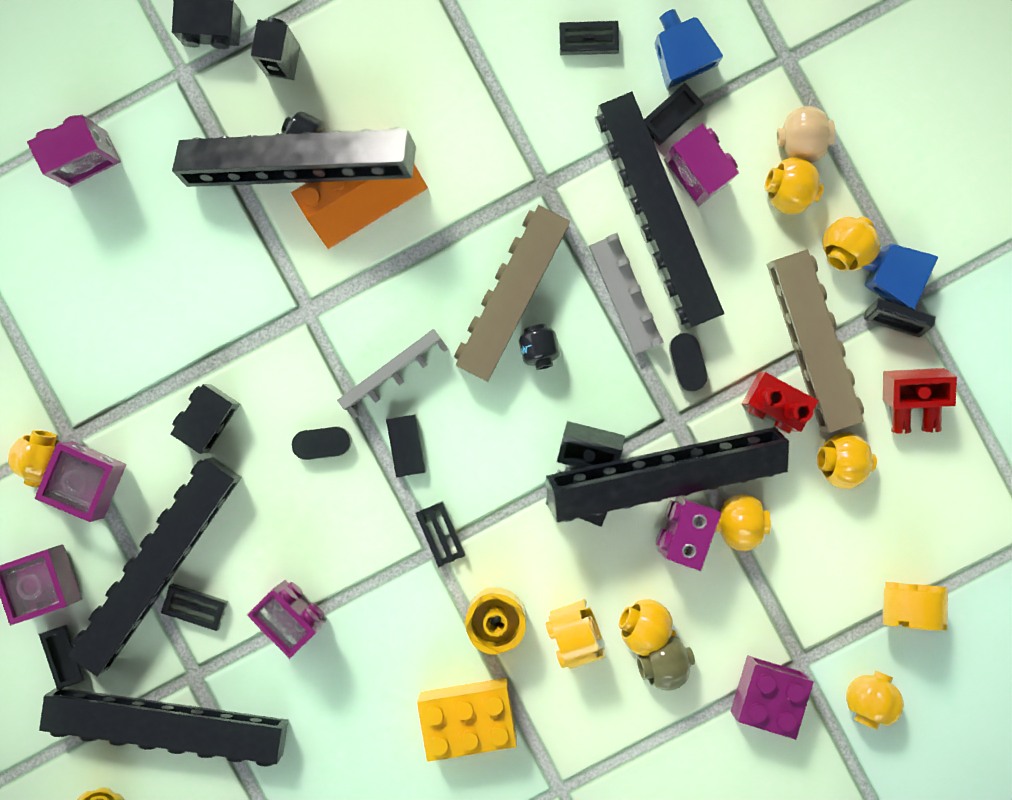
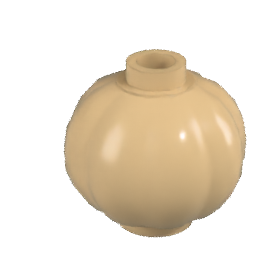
(806, 134)

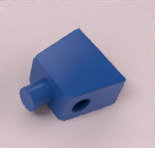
(684, 49)
(900, 274)

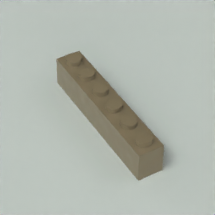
(512, 293)
(815, 341)

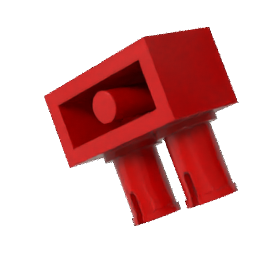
(918, 389)
(780, 403)

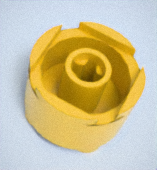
(915, 606)
(575, 635)
(498, 637)

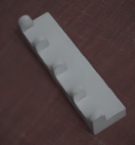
(625, 294)
(390, 370)

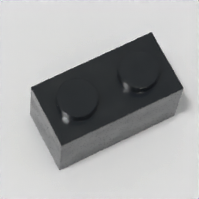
(206, 23)
(275, 48)
(204, 418)
(589, 446)

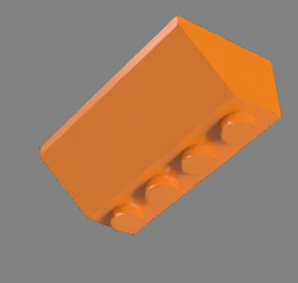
(346, 207)

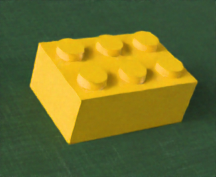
(466, 719)

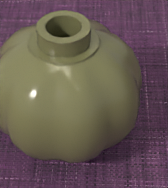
(668, 666)

